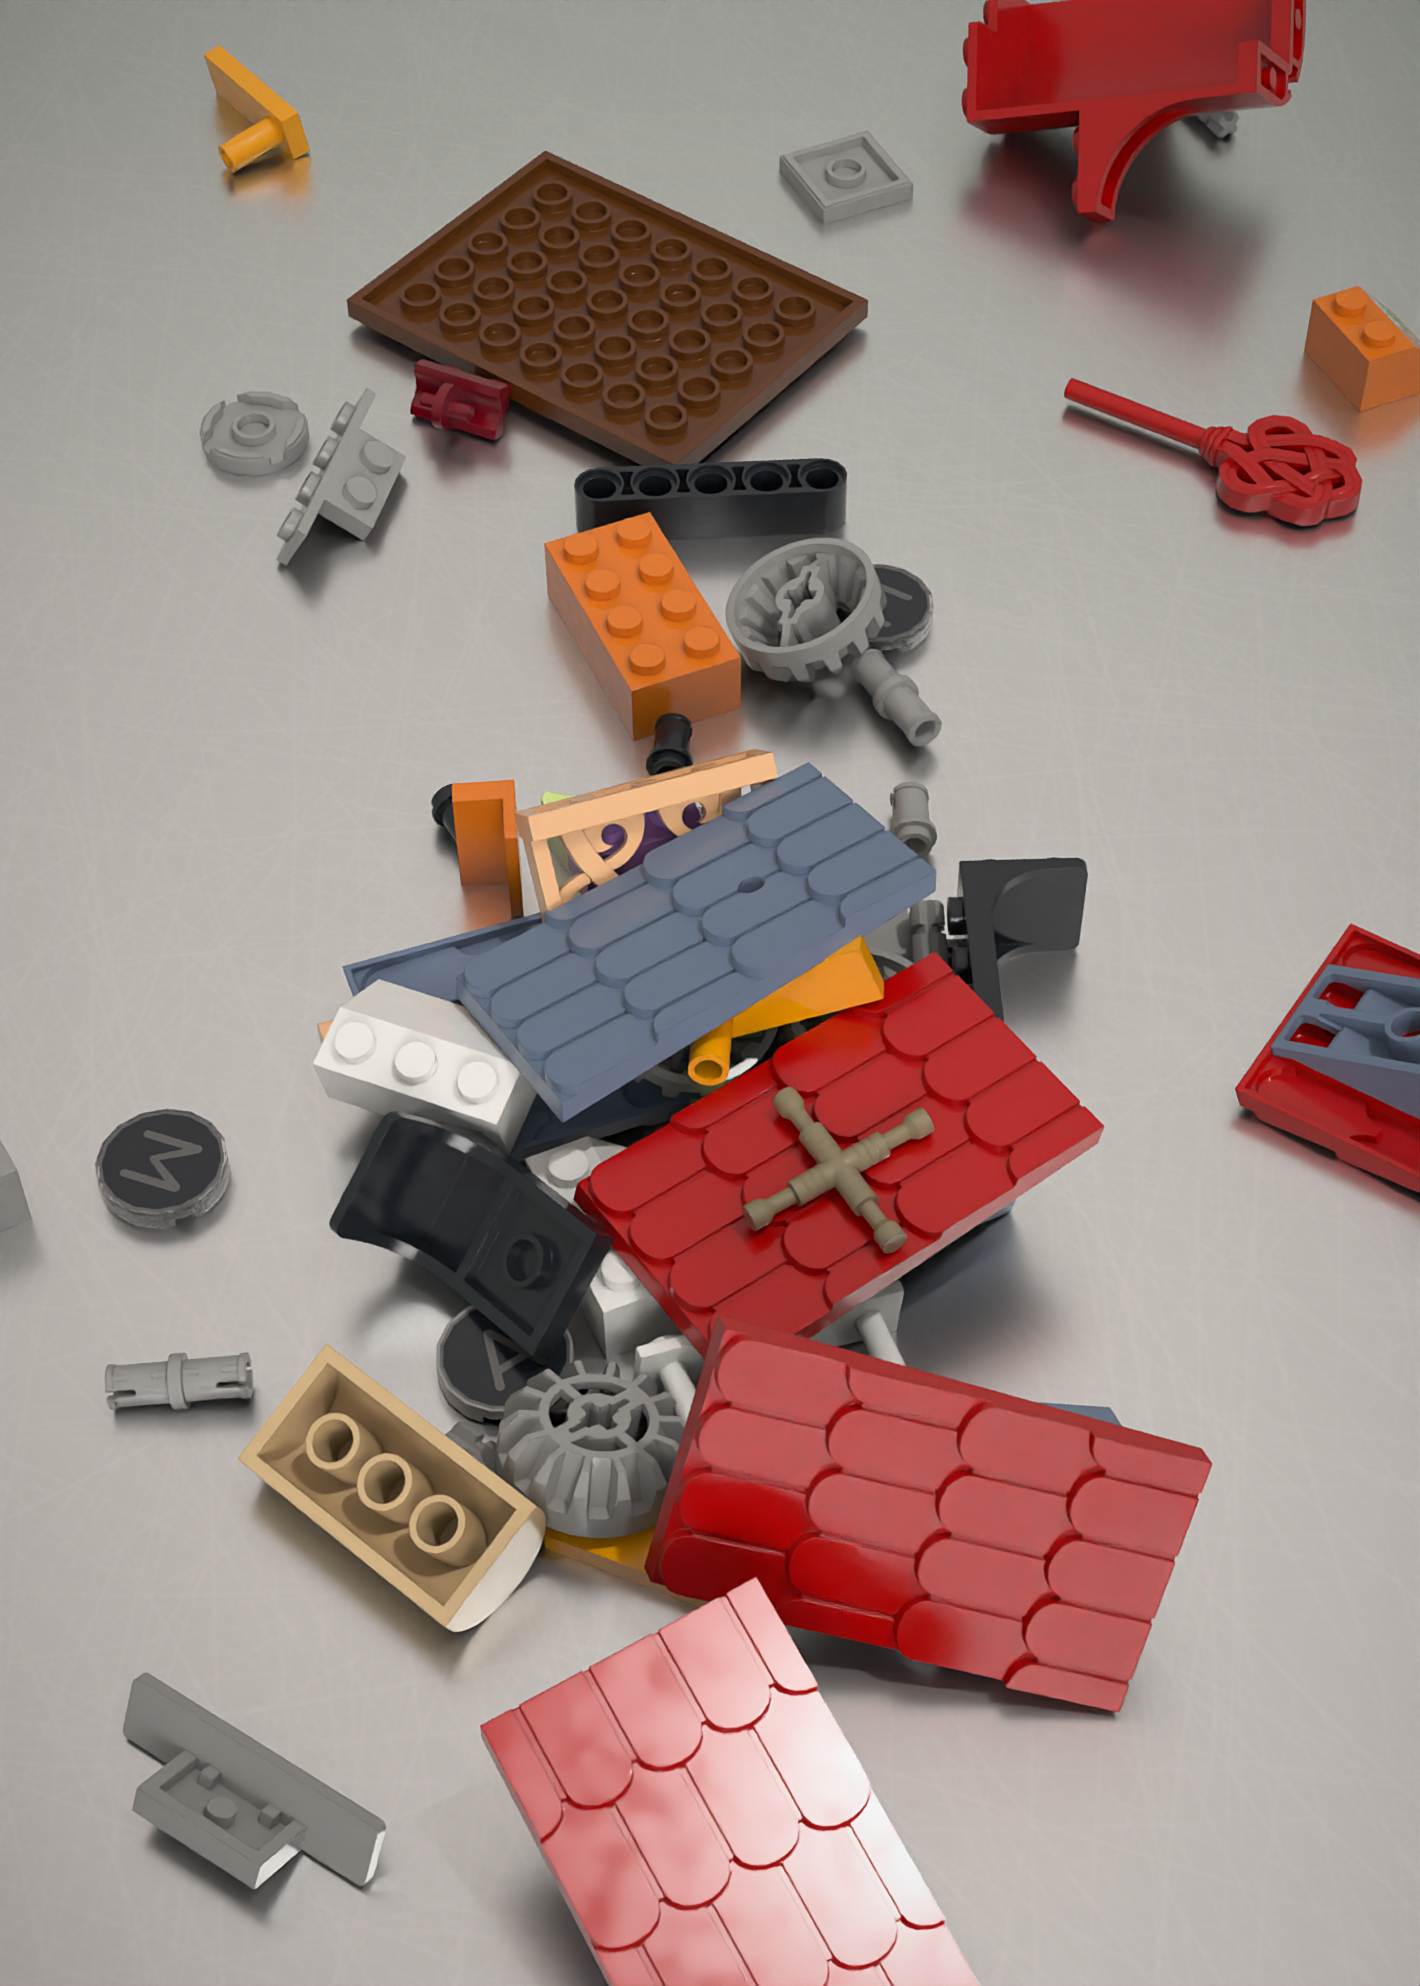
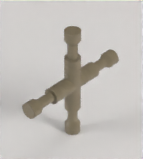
(838, 1169)

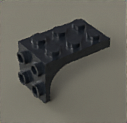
(1010, 912)
(476, 1224)

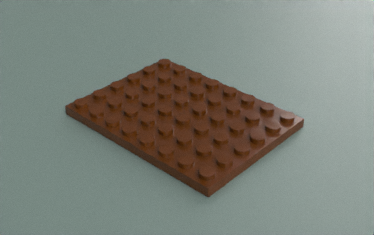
(609, 312)

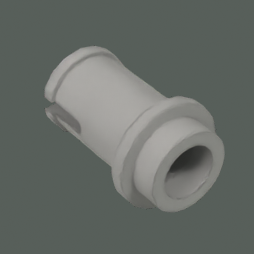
(911, 817)

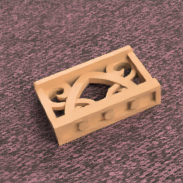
(583, 817)

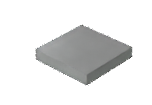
(845, 177)

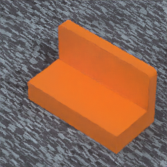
(488, 836)

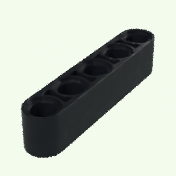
(718, 497)

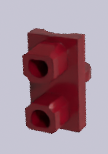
(460, 399)

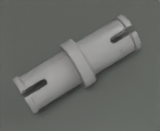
(896, 697)
(179, 1381)

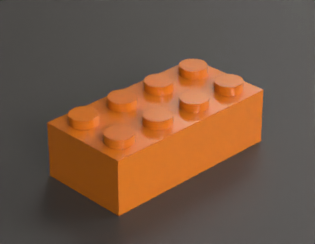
(642, 624)

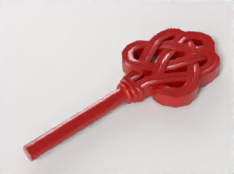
(1268, 469)

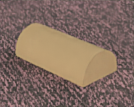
(397, 1492)

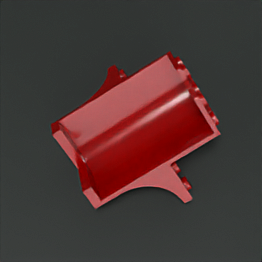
(1125, 73)

